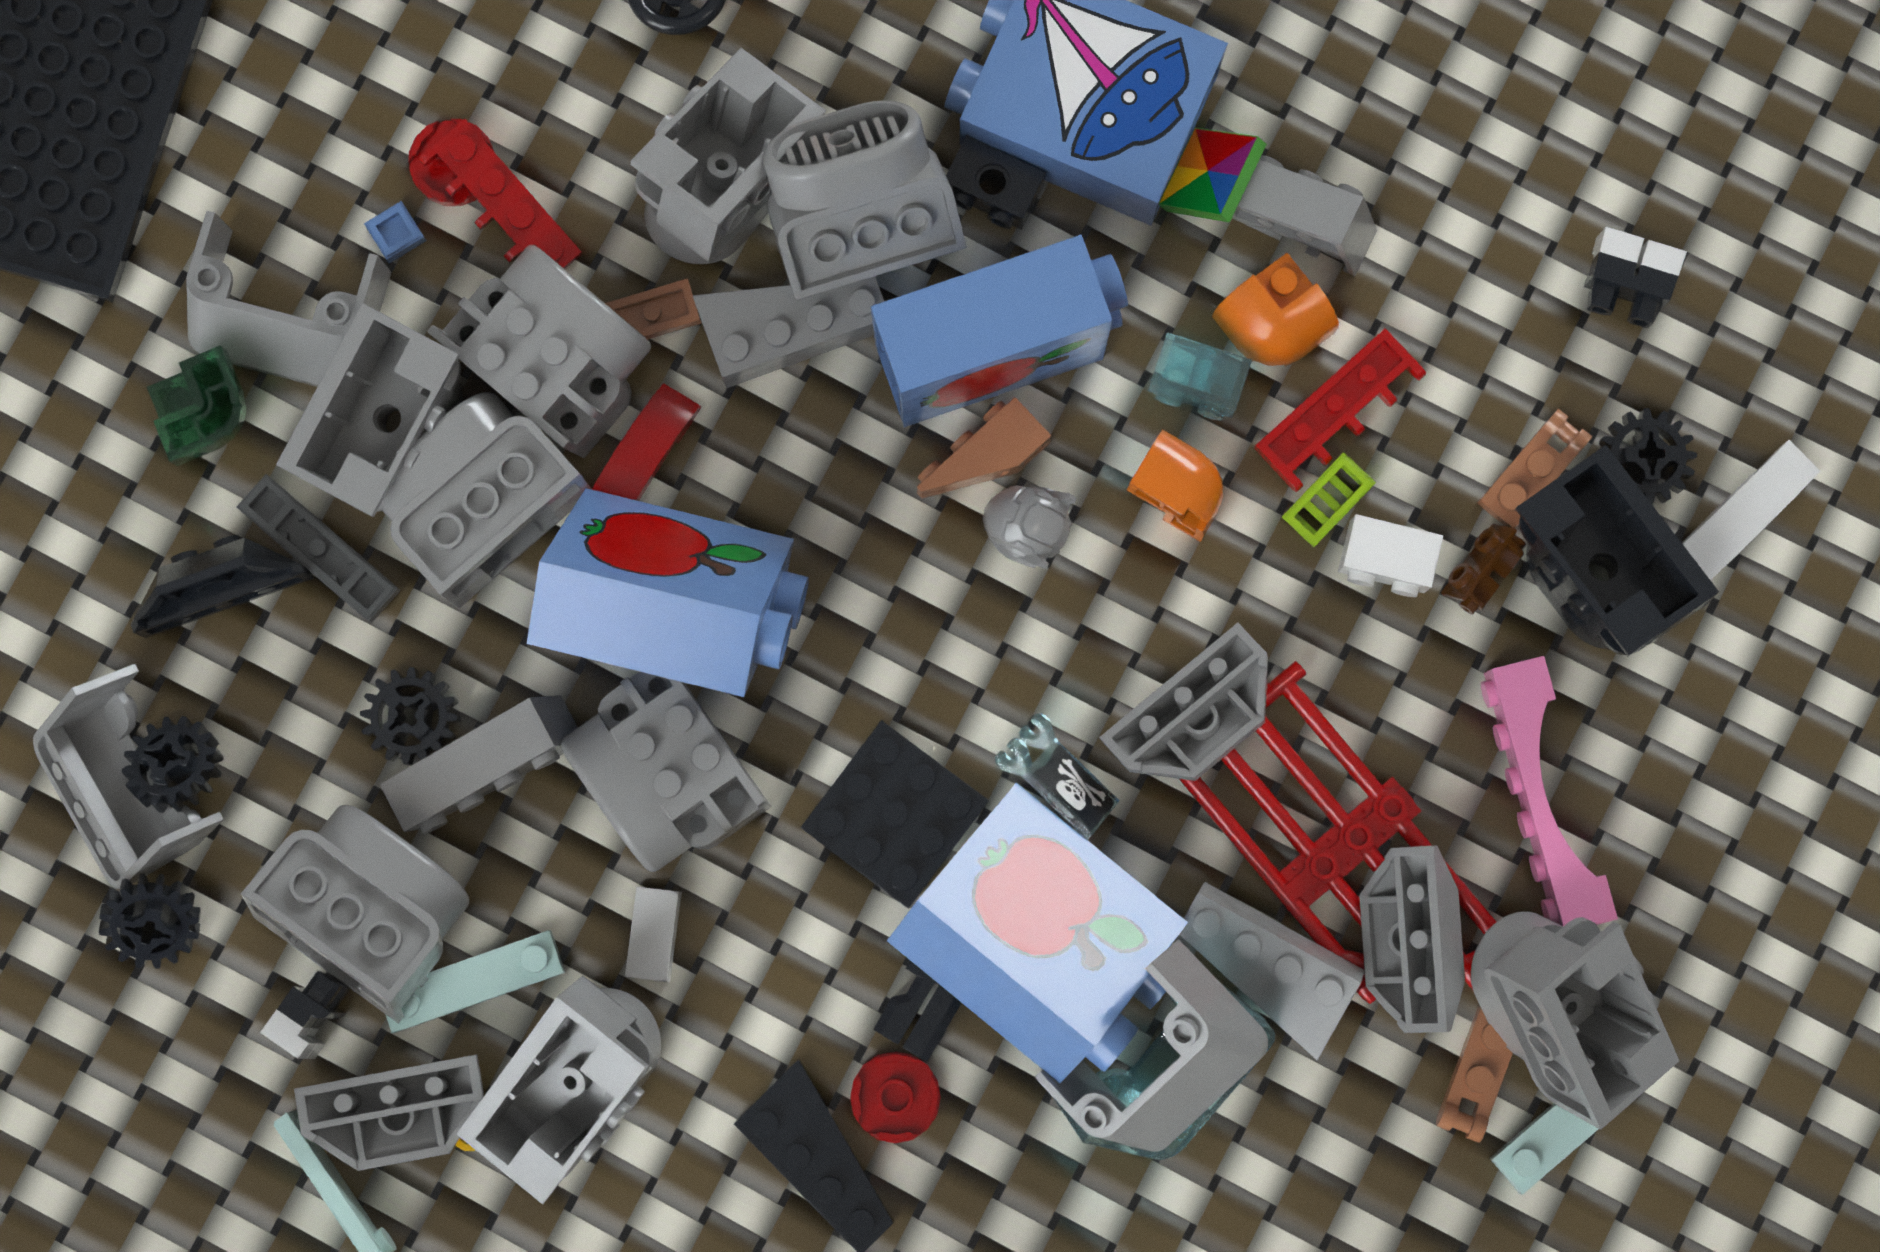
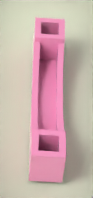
(1519, 702)

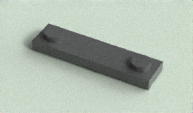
(318, 548)

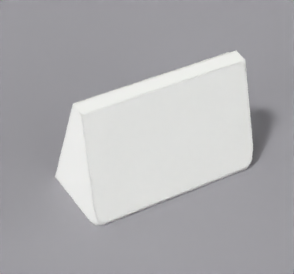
(653, 934)

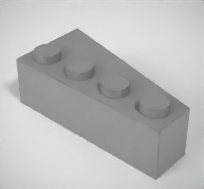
(770, 330)
(479, 763)
(1274, 966)

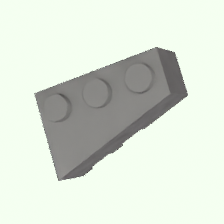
(1308, 212)

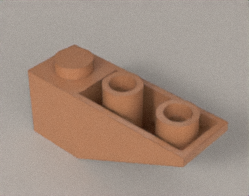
(995, 451)

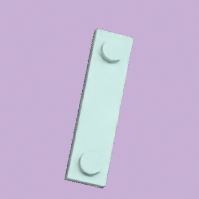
(481, 979)
(1541, 1147)
(333, 1188)

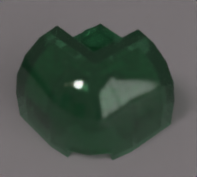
(199, 406)

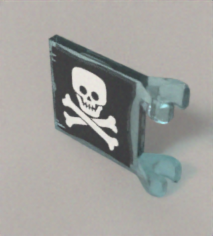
(1059, 777)

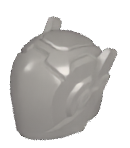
(1028, 523)

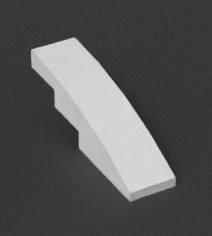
(1750, 508)

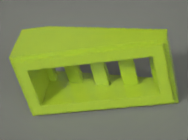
(1355, 472)

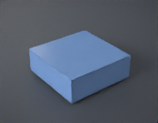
(395, 232)

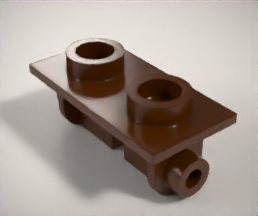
(1494, 550)

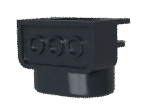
(1606, 520)

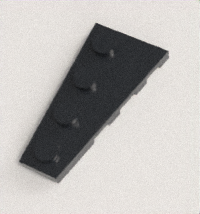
(807, 1147)

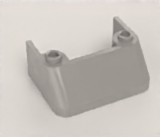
(265, 337)
(84, 760)
(1215, 1046)

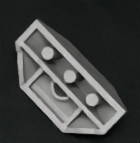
(1196, 712)
(1413, 939)
(391, 1113)

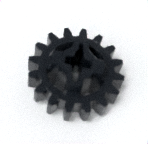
(1665, 456)
(425, 702)
(172, 764)
(149, 921)

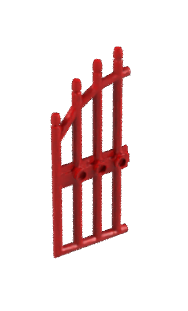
(1339, 849)

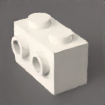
(1390, 555)

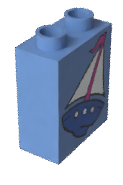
(1089, 95)

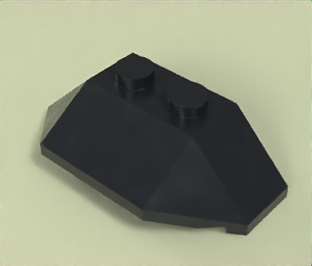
(213, 582)

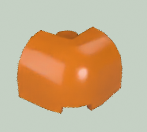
(1277, 315)
(1180, 484)

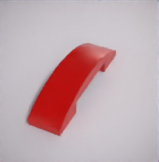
(647, 444)

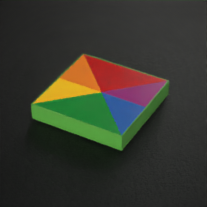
(1212, 174)

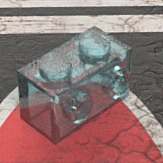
(1199, 377)

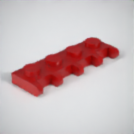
(500, 195)
(1337, 405)

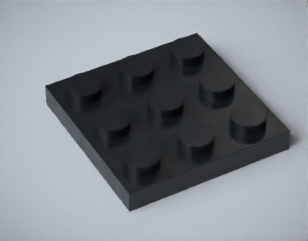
(894, 814)

